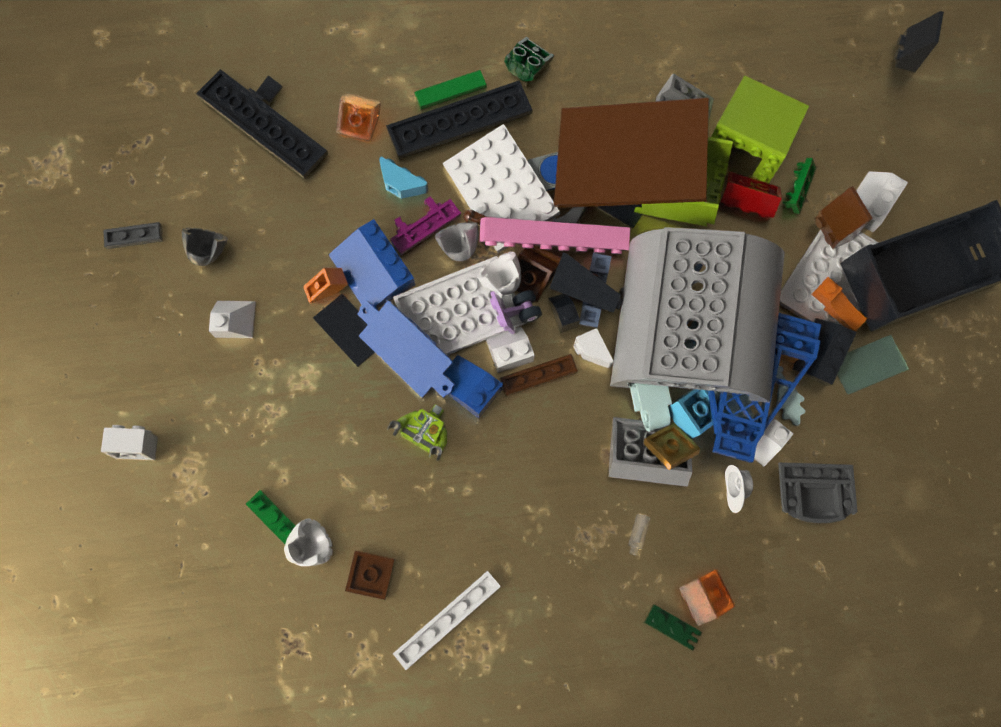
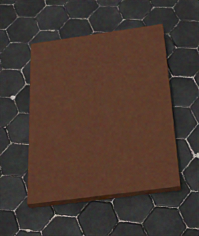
(633, 154)

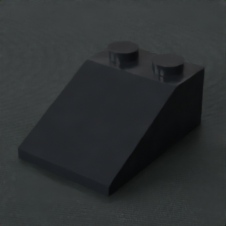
(918, 42)

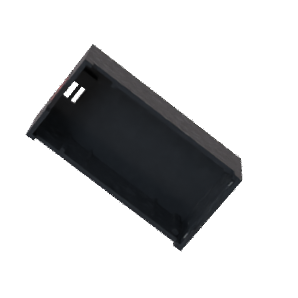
(926, 266)

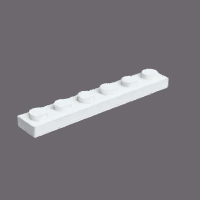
(446, 620)

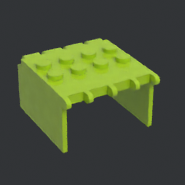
(698, 212)

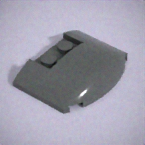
(817, 491)

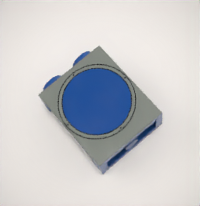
(545, 169)

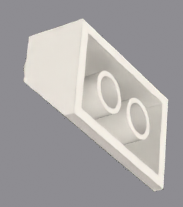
(879, 195)

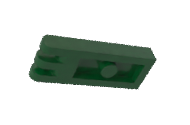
(672, 626)

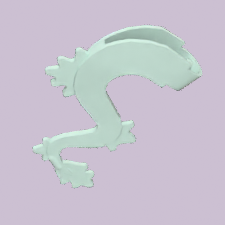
(654, 400)

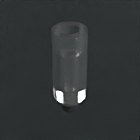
(638, 533)

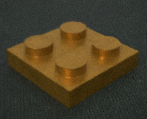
(671, 446)

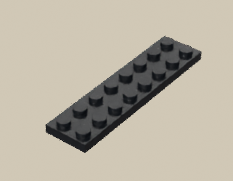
(459, 119)
(262, 123)

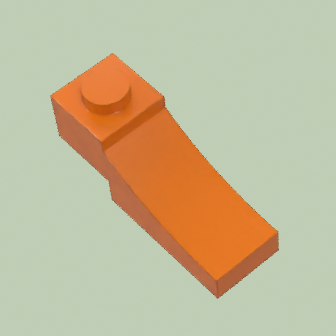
(838, 305)

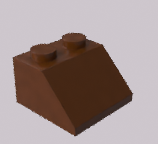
(535, 272)

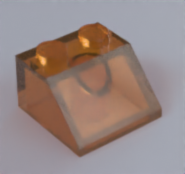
(358, 116)
(707, 597)

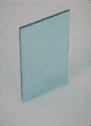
(871, 364)

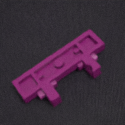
(436, 218)

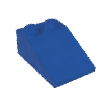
(474, 386)

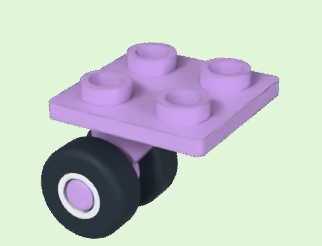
(523, 307)

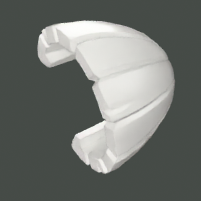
(502, 274)
(308, 544)

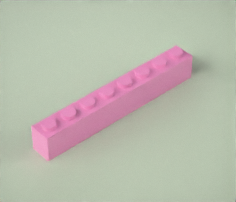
(554, 235)

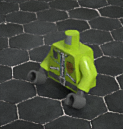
(423, 430)

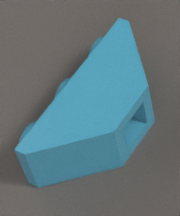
(401, 181)

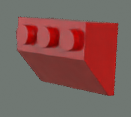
(751, 195)

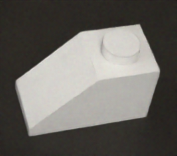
(593, 349)

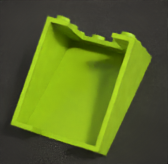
(761, 124)

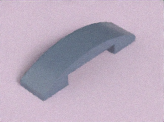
(590, 314)

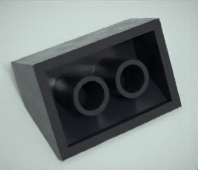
(833, 348)

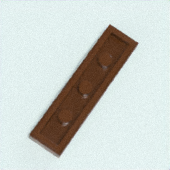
(538, 375)

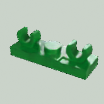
(801, 185)
(271, 515)

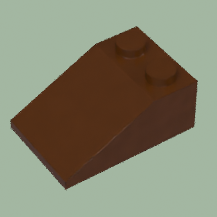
(843, 218)

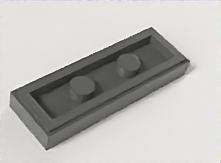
(132, 235)

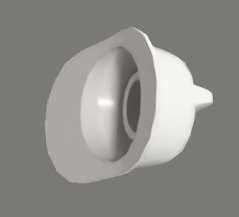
(739, 487)

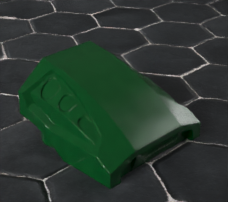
(527, 59)

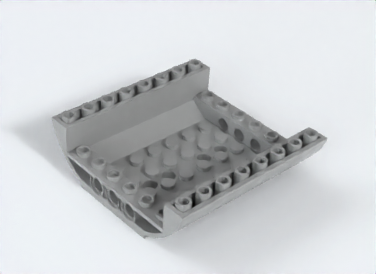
(733, 311)

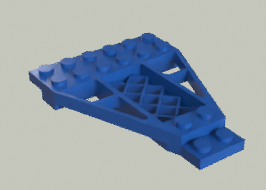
(739, 436)

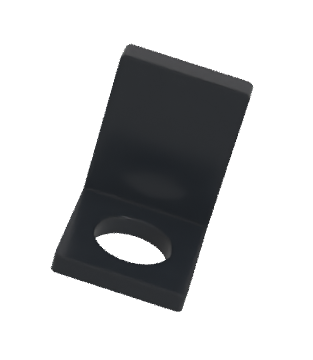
(267, 90)

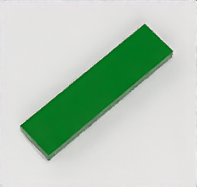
(450, 89)

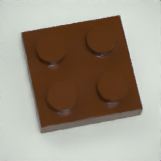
(370, 575)

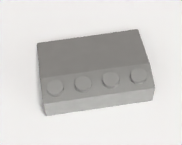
(634, 461)

